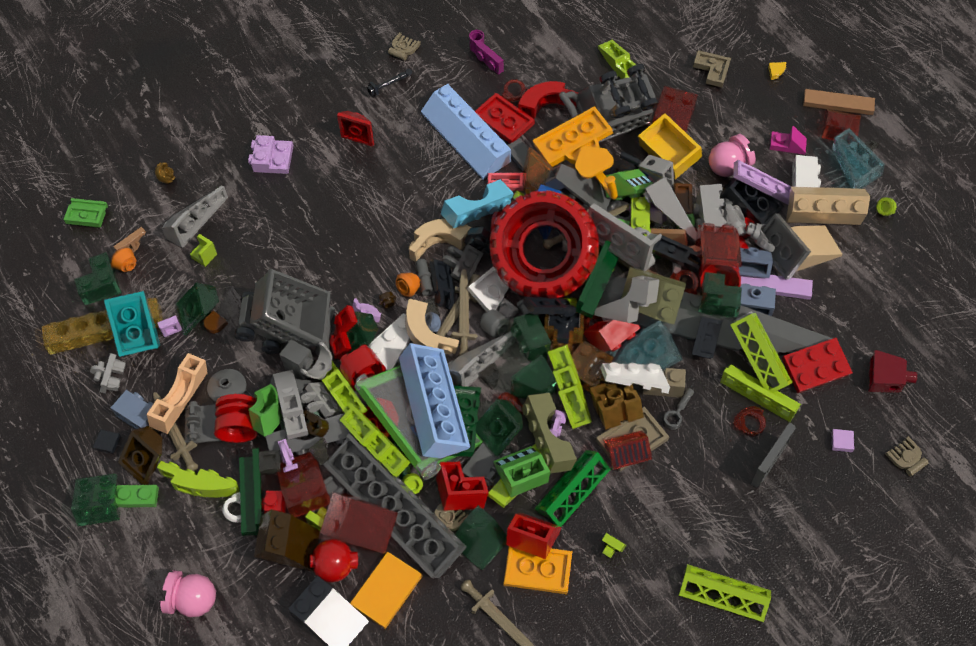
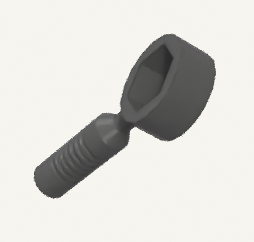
(680, 406)

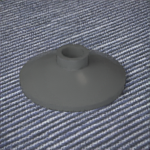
(236, 384)

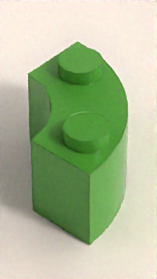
(266, 412)

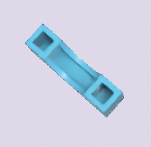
(461, 211)

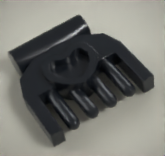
(627, 163)

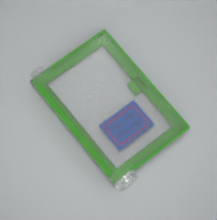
(390, 403)

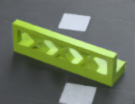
(768, 350)
(753, 390)
(728, 585)

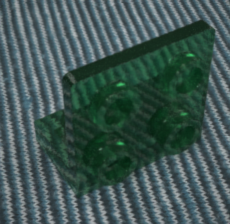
(95, 500)

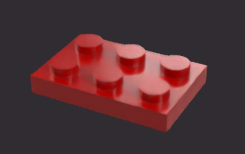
(504, 118)
(817, 365)

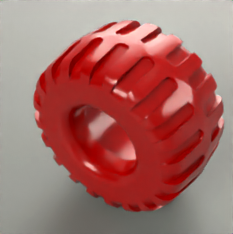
(529, 213)

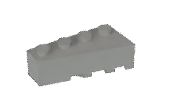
(709, 206)

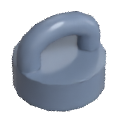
(433, 321)

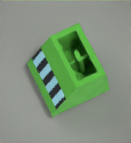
(630, 183)
(522, 471)

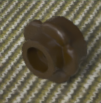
(387, 299)

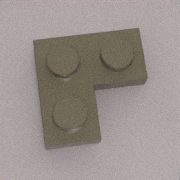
(715, 64)

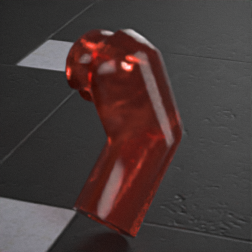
(513, 399)

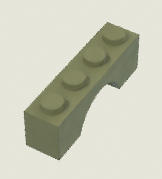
(555, 452)

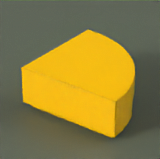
(776, 69)

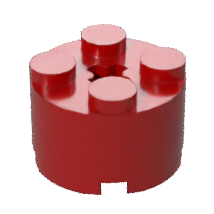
(360, 362)

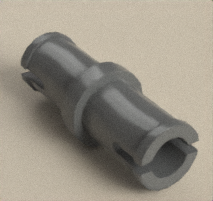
(424, 276)

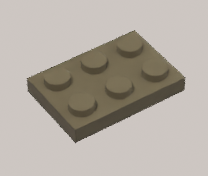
(648, 425)

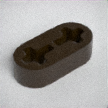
(314, 421)

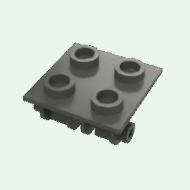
(200, 423)
(482, 465)

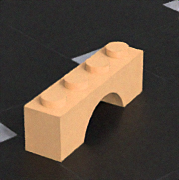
(167, 410)

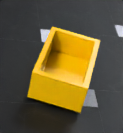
(671, 143)

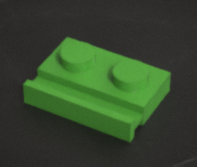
(85, 212)

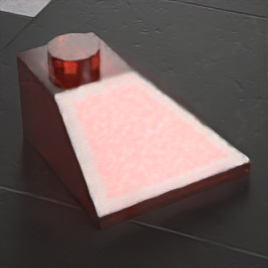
(837, 122)

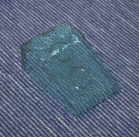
(651, 346)

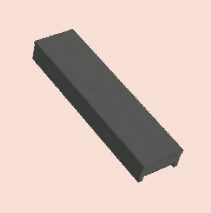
(415, 526)

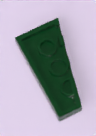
(469, 403)

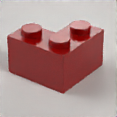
(460, 491)

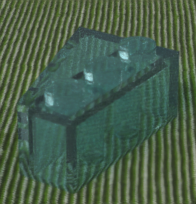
(857, 160)

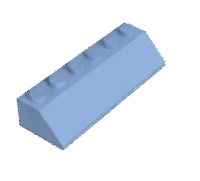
(466, 132)
(433, 401)

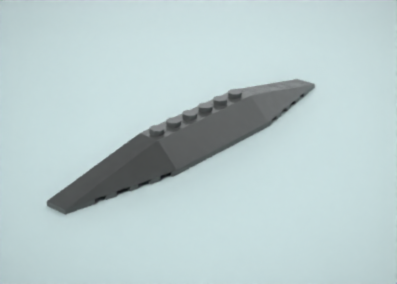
(782, 334)

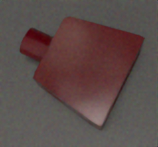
(889, 373)

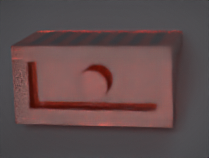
(628, 449)

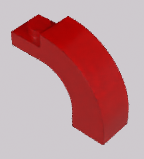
(541, 95)

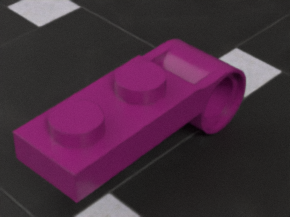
(484, 53)

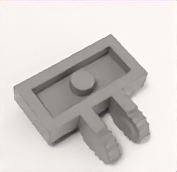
(322, 400)

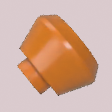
(123, 260)
(407, 284)

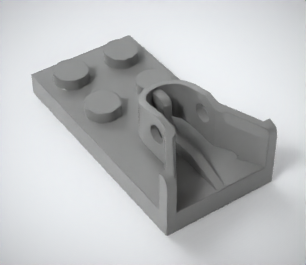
(625, 241)

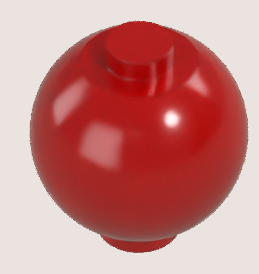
(333, 560)

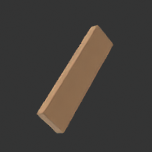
(839, 102)

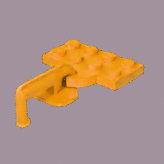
(579, 144)

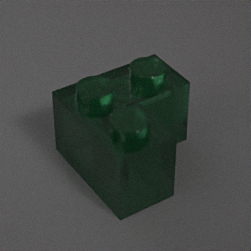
(100, 283)
(719, 298)

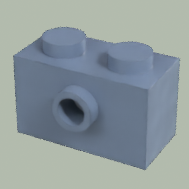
(755, 262)
(758, 298)

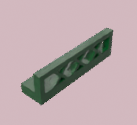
(597, 282)
(250, 493)

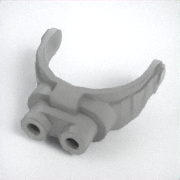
(736, 218)
(760, 239)
(322, 365)

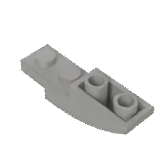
(290, 404)

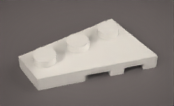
(488, 290)
(643, 374)

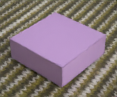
(169, 326)
(842, 440)

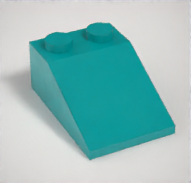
(132, 323)

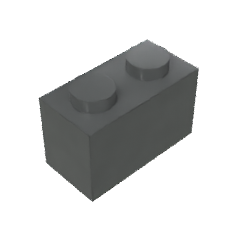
(295, 357)

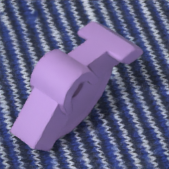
(366, 308)
(559, 417)
(287, 456)

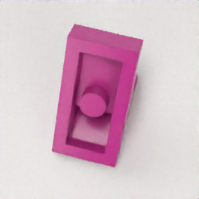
(792, 142)

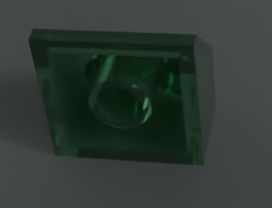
(531, 336)

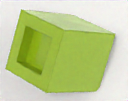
(204, 251)

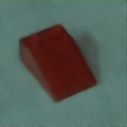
(677, 105)
(718, 245)
(304, 486)
(358, 522)

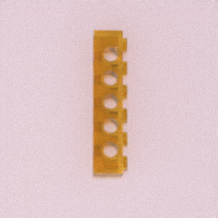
(76, 337)

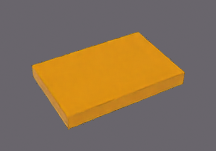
(536, 573)
(386, 590)

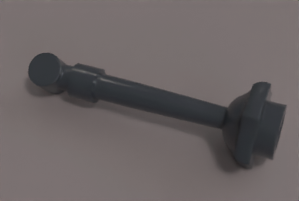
(373, 89)

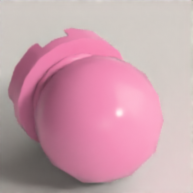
(726, 153)
(188, 594)

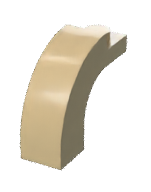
(436, 232)
(419, 331)

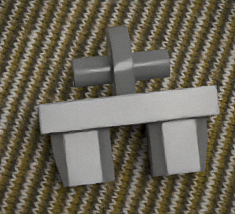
(108, 382)

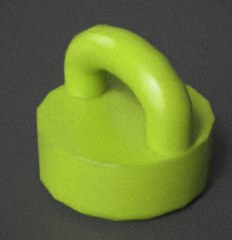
(886, 206)
(413, 481)

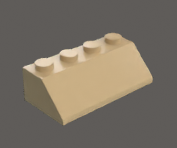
(827, 205)

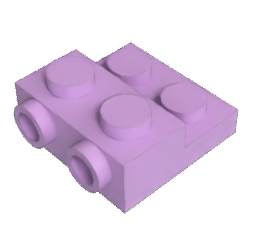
(270, 155)

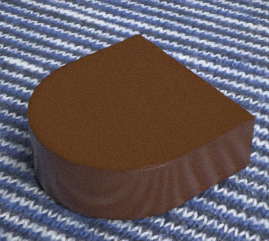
(214, 322)

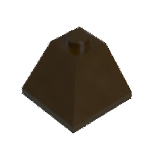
(141, 453)

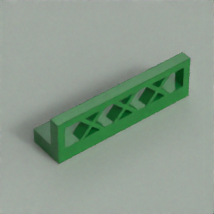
(567, 485)

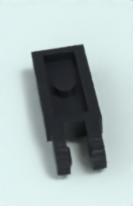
(677, 253)
(442, 283)
(549, 306)

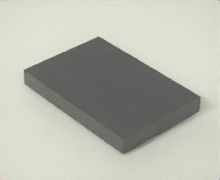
(789, 248)
(773, 455)

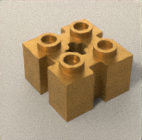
(616, 404)

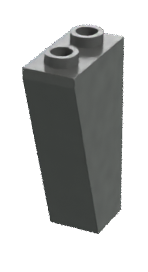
(576, 187)

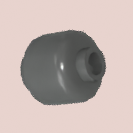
(494, 323)

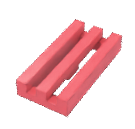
(513, 185)

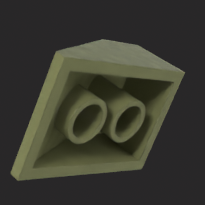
(668, 298)

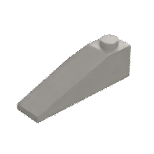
(665, 200)
(187, 222)
(468, 366)

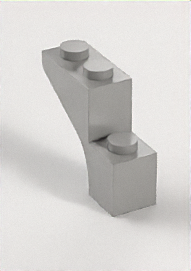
(641, 293)

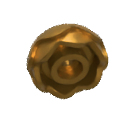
(164, 173)

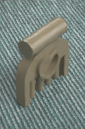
(401, 47)
(908, 459)
(448, 517)

